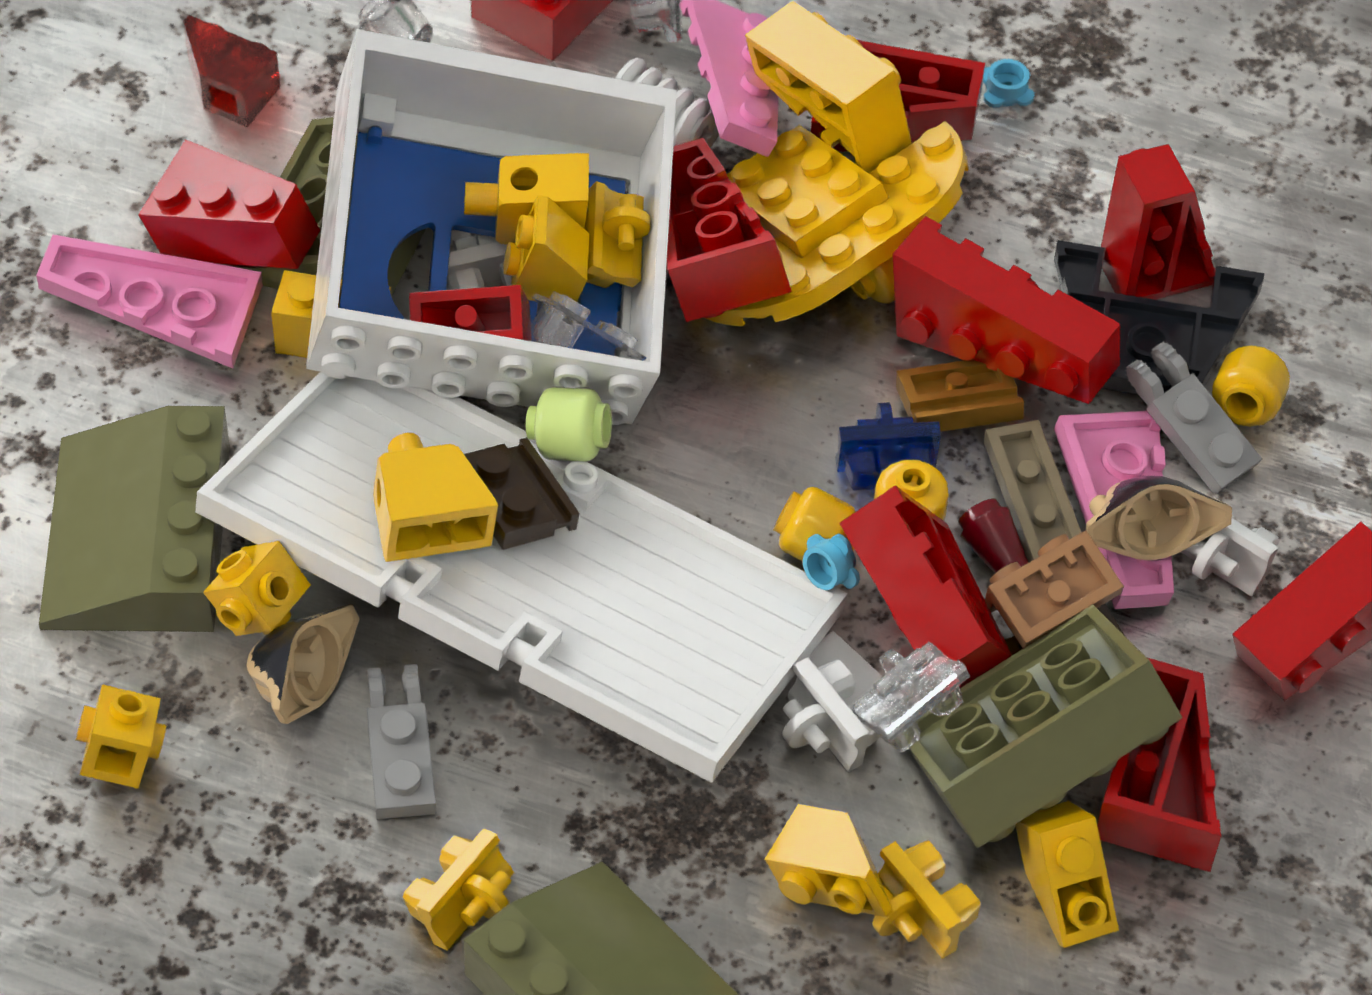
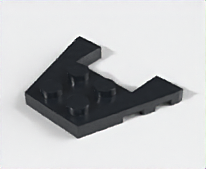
(1194, 331)

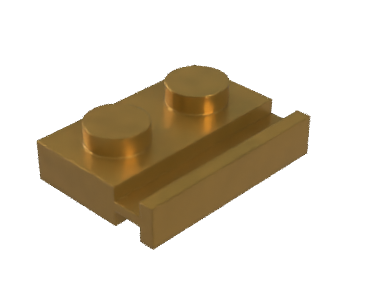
(959, 395)

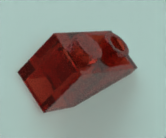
(230, 71)

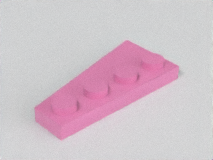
(738, 98)
(166, 296)
(1099, 454)

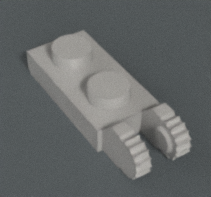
(1193, 419)
(400, 749)

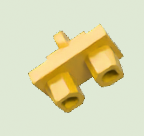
(615, 236)
(466, 891)
(917, 904)

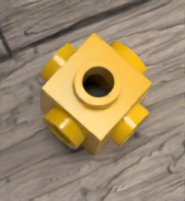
(256, 589)
(120, 736)

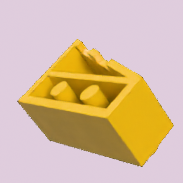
(834, 81)

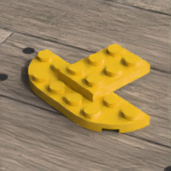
(836, 217)

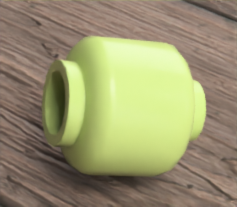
(569, 424)

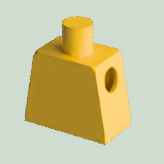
(524, 177)
(430, 501)

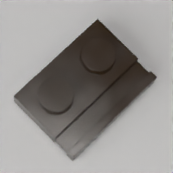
(526, 494)

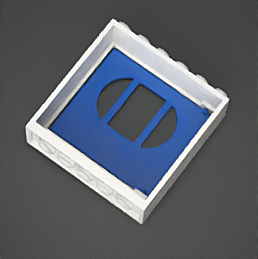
(446, 119)

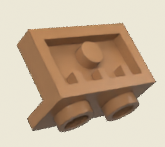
(1052, 587)

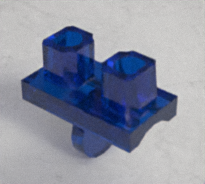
(882, 441)

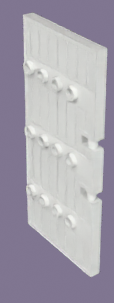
(624, 620)

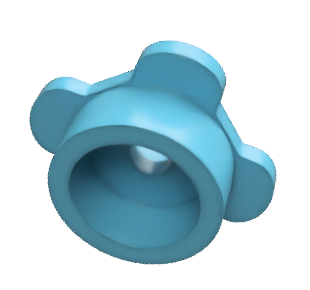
(1007, 84)
(830, 562)

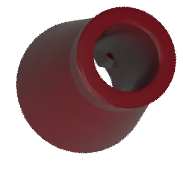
(992, 534)

